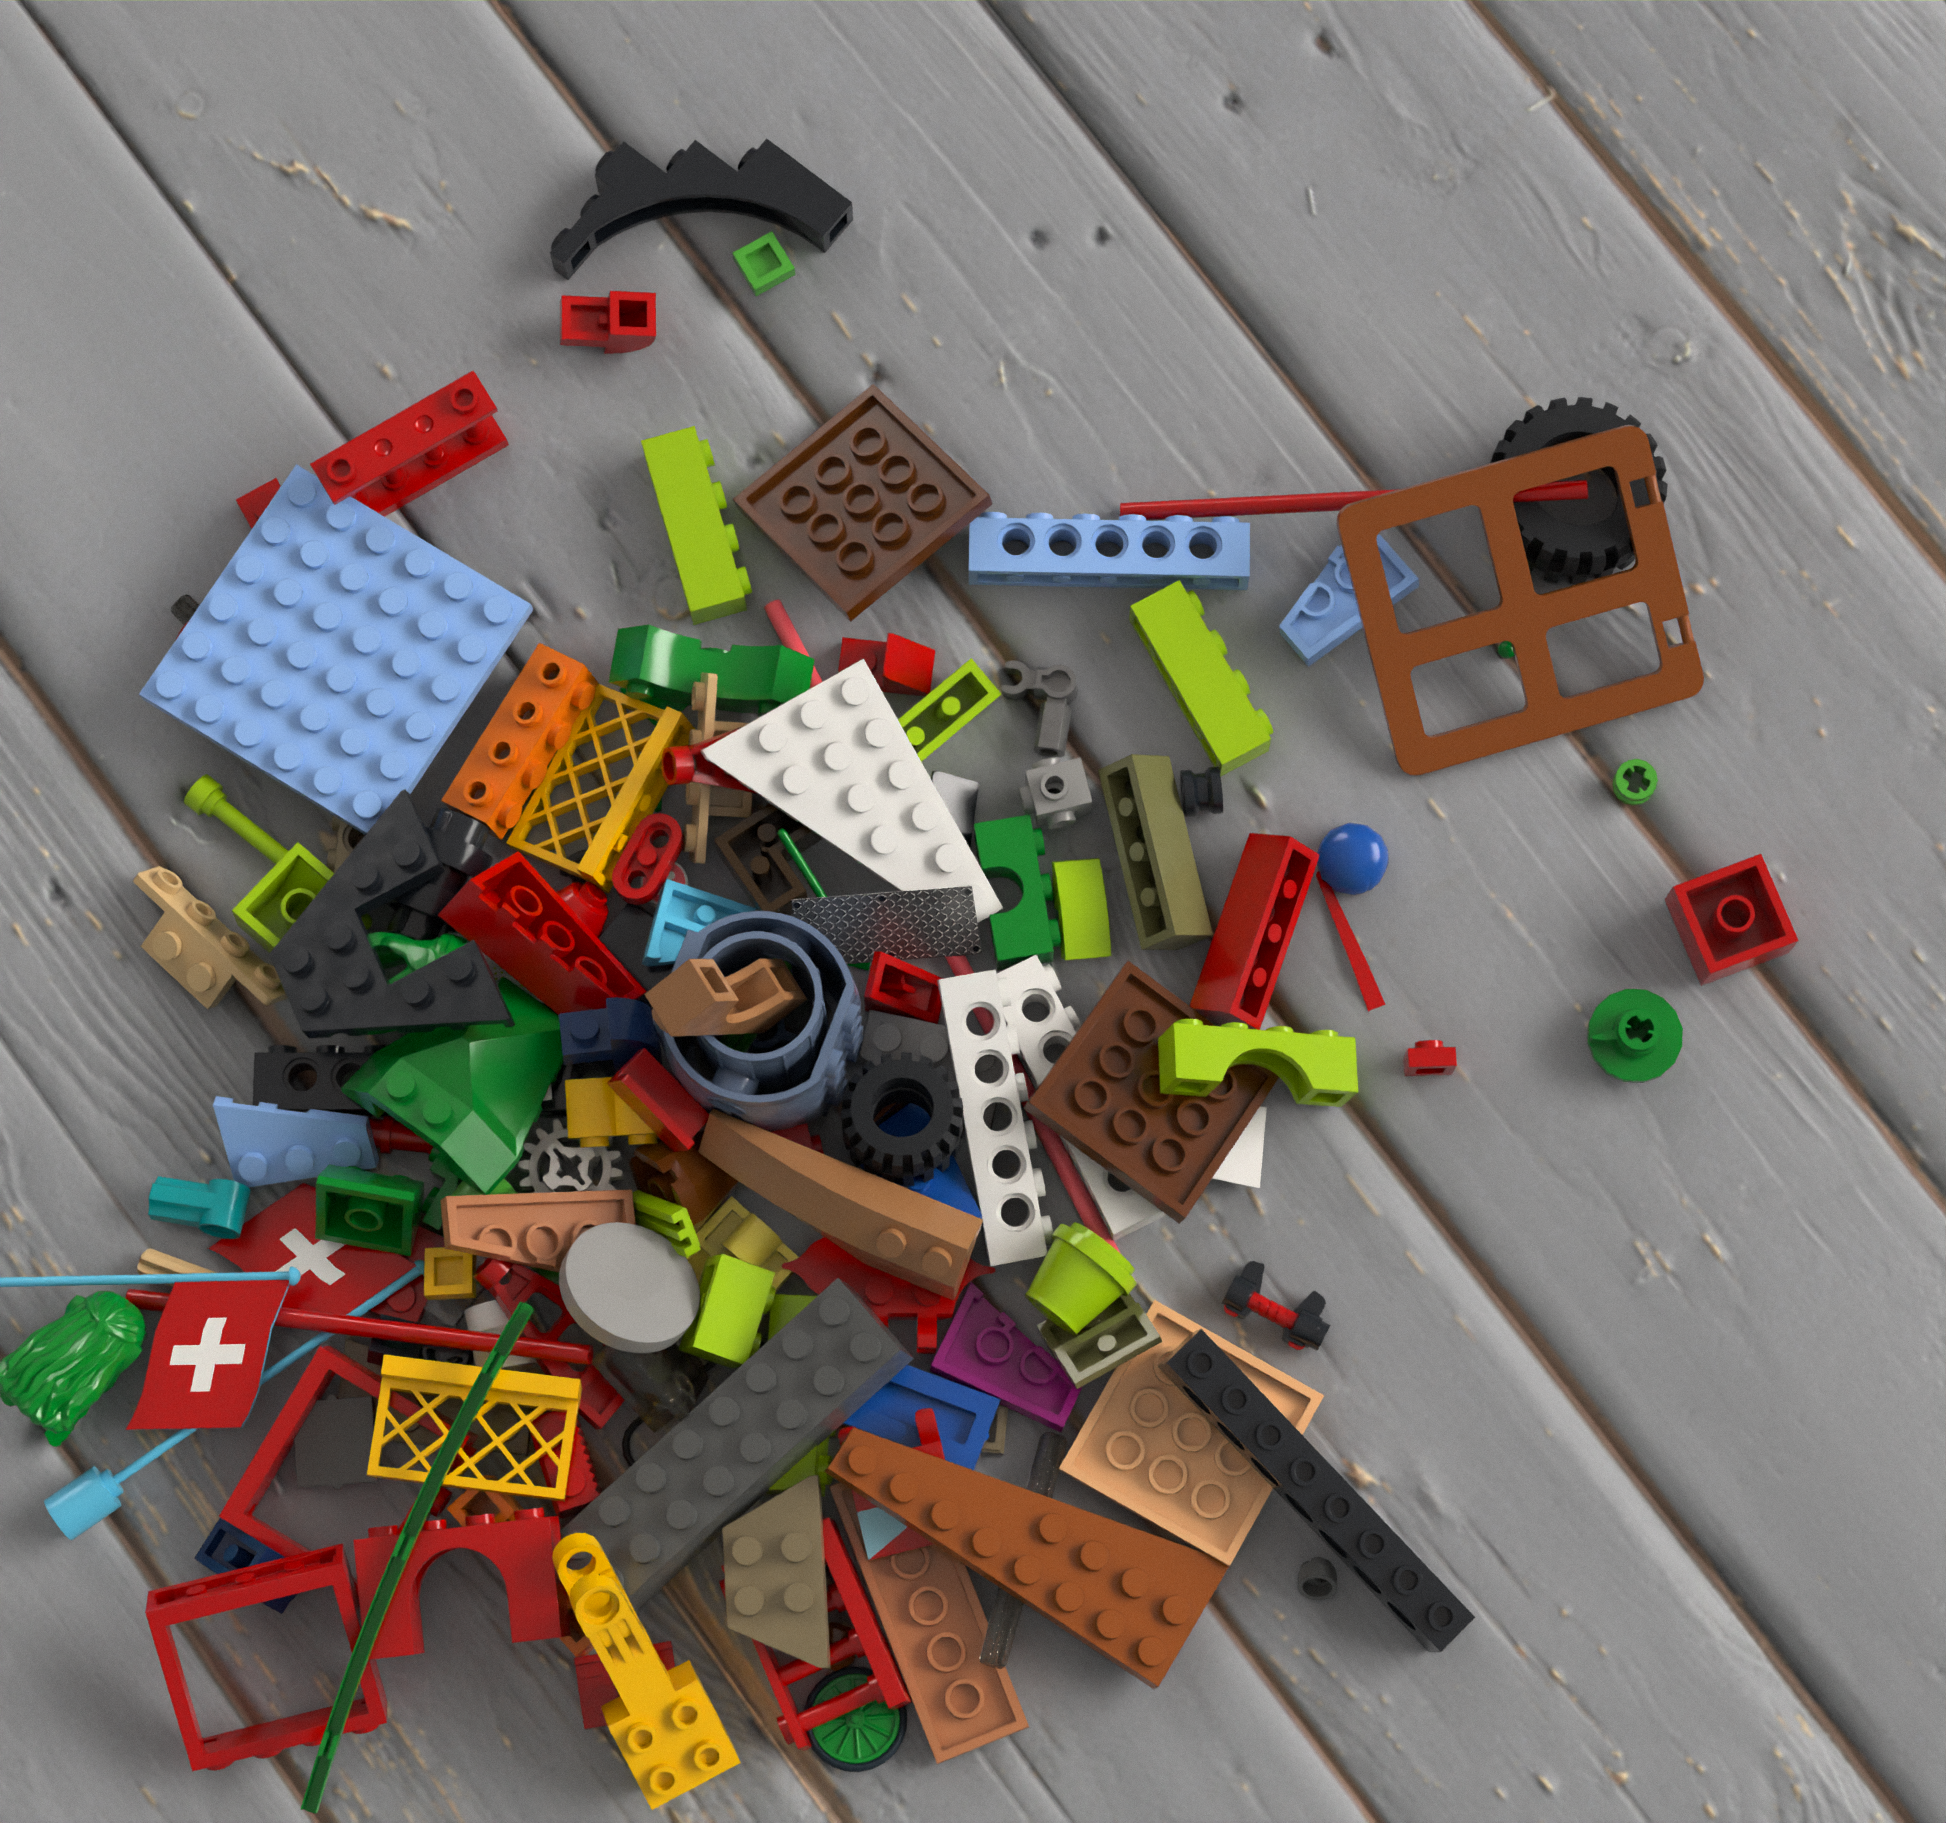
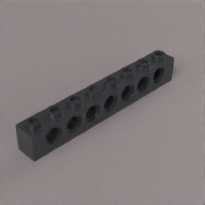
(279, 1067)
(1316, 1491)

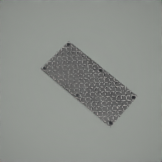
(896, 923)

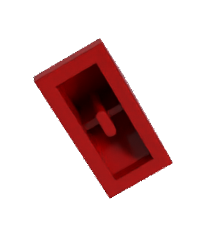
(902, 989)

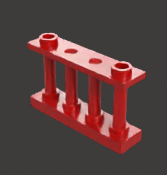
(415, 448)
(862, 1640)

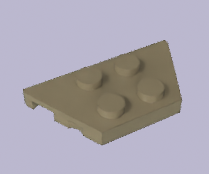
(779, 1574)

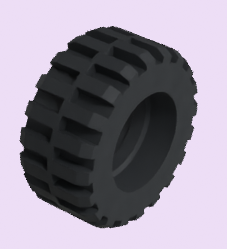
(1565, 547)

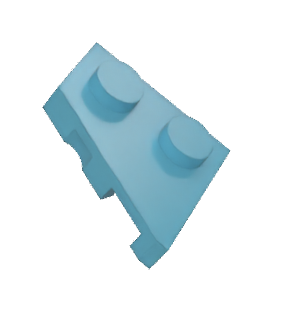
(679, 910)

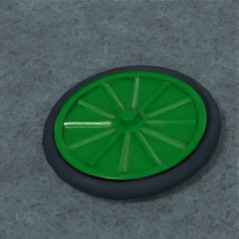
(860, 1737)

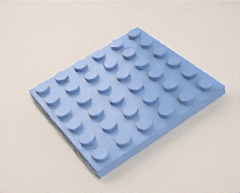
(336, 651)

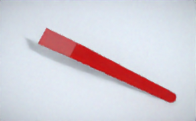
(1363, 974)

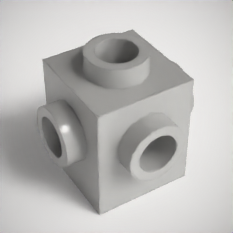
(1058, 777)

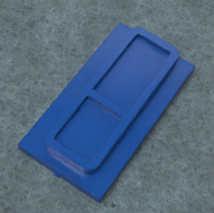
(960, 1414)

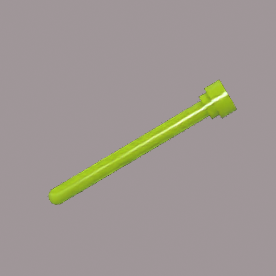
(208, 799)

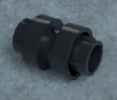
(459, 847)

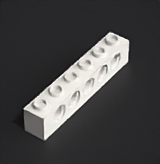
(1033, 983)
(1003, 1241)

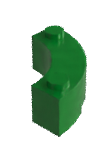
(667, 664)

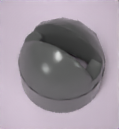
(1317, 1579)

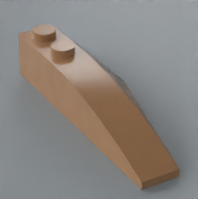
(848, 1206)

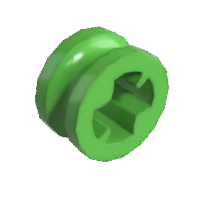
(1649, 779)

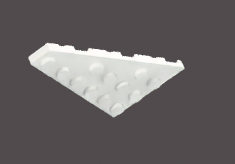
(857, 782)

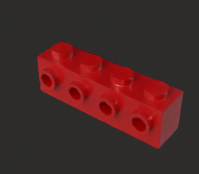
(1254, 930)

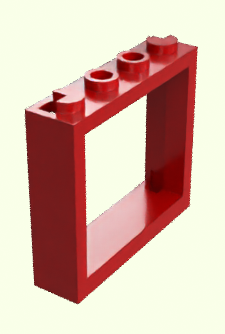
(281, 1438)
(245, 1588)

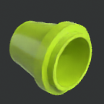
(1079, 1278)

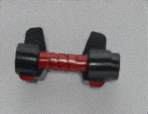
(1300, 1327)

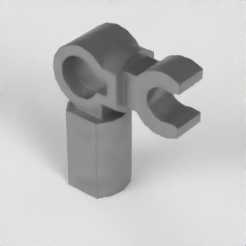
(1056, 686)

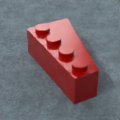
(538, 938)

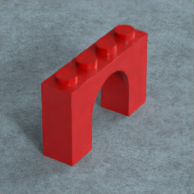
(517, 1548)

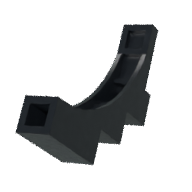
(697, 181)

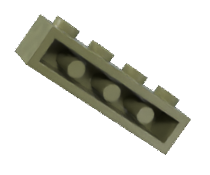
(1155, 852)

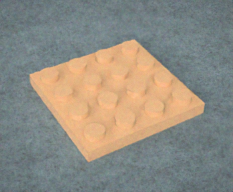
(1166, 1458)

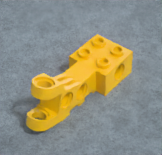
(662, 1716)

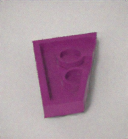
(999, 1360)

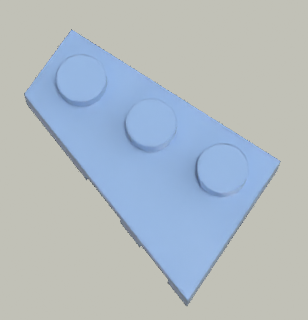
(1328, 609)
(287, 1145)

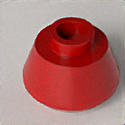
(588, 904)

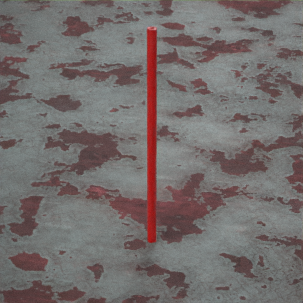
(1314, 502)
(399, 1331)

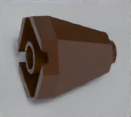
(682, 1178)

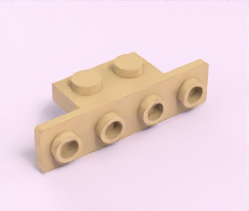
(708, 799)
(200, 947)

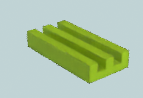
(661, 1218)

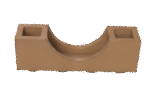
(704, 1002)

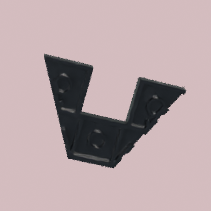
(333, 965)

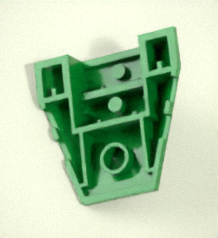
(470, 1087)

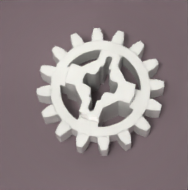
(553, 1148)

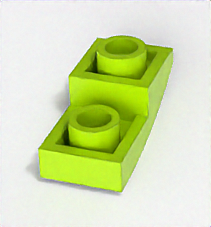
(1082, 908)

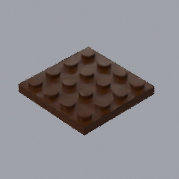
(862, 502)
(1110, 1102)

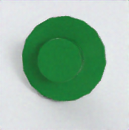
(1634, 1035)

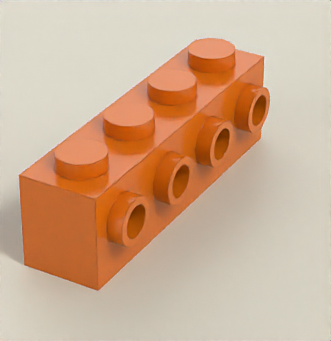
(521, 740)

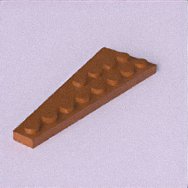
(1086, 1573)

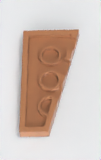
(529, 1226)

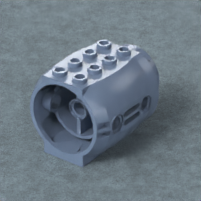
(792, 1074)

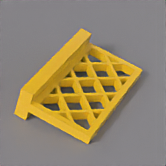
(637, 793)
(456, 1381)

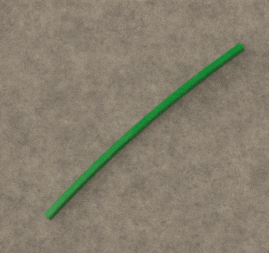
(402, 1553)

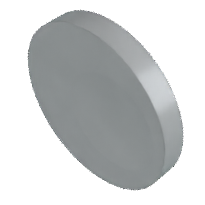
(629, 1287)

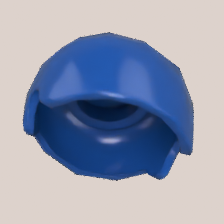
(1352, 858)

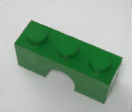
(1011, 851)

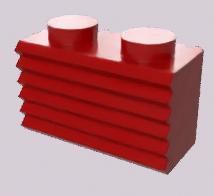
(582, 1481)

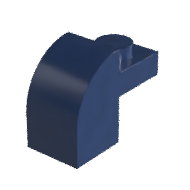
(609, 1033)

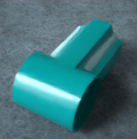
(212, 1207)

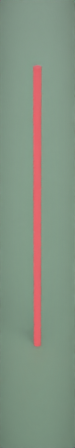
(960, 966)

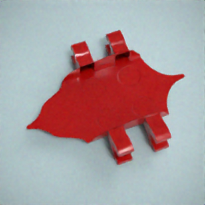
(882, 1292)

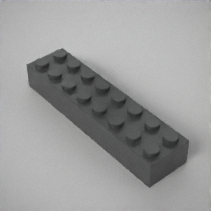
(740, 1441)

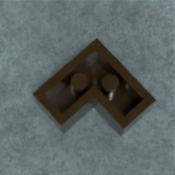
(760, 858)

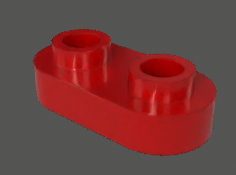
(645, 860)

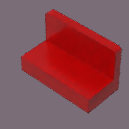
(659, 1100)

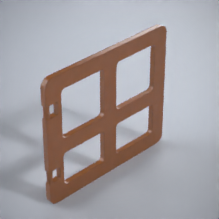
(1522, 613)

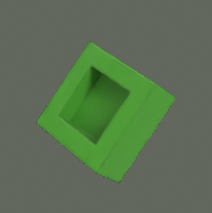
(763, 263)

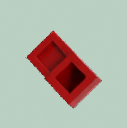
(616, 322)

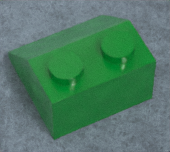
(368, 1209)

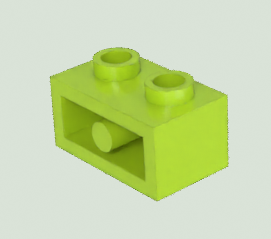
(729, 1311)

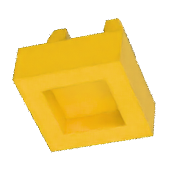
(449, 1274)

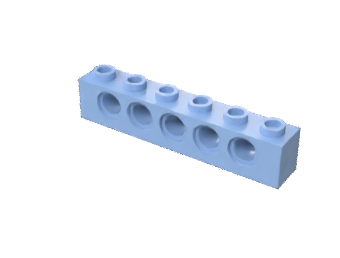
(1088, 568)

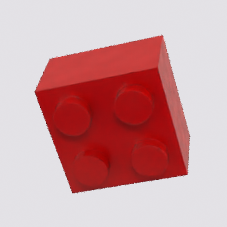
(1731, 919)

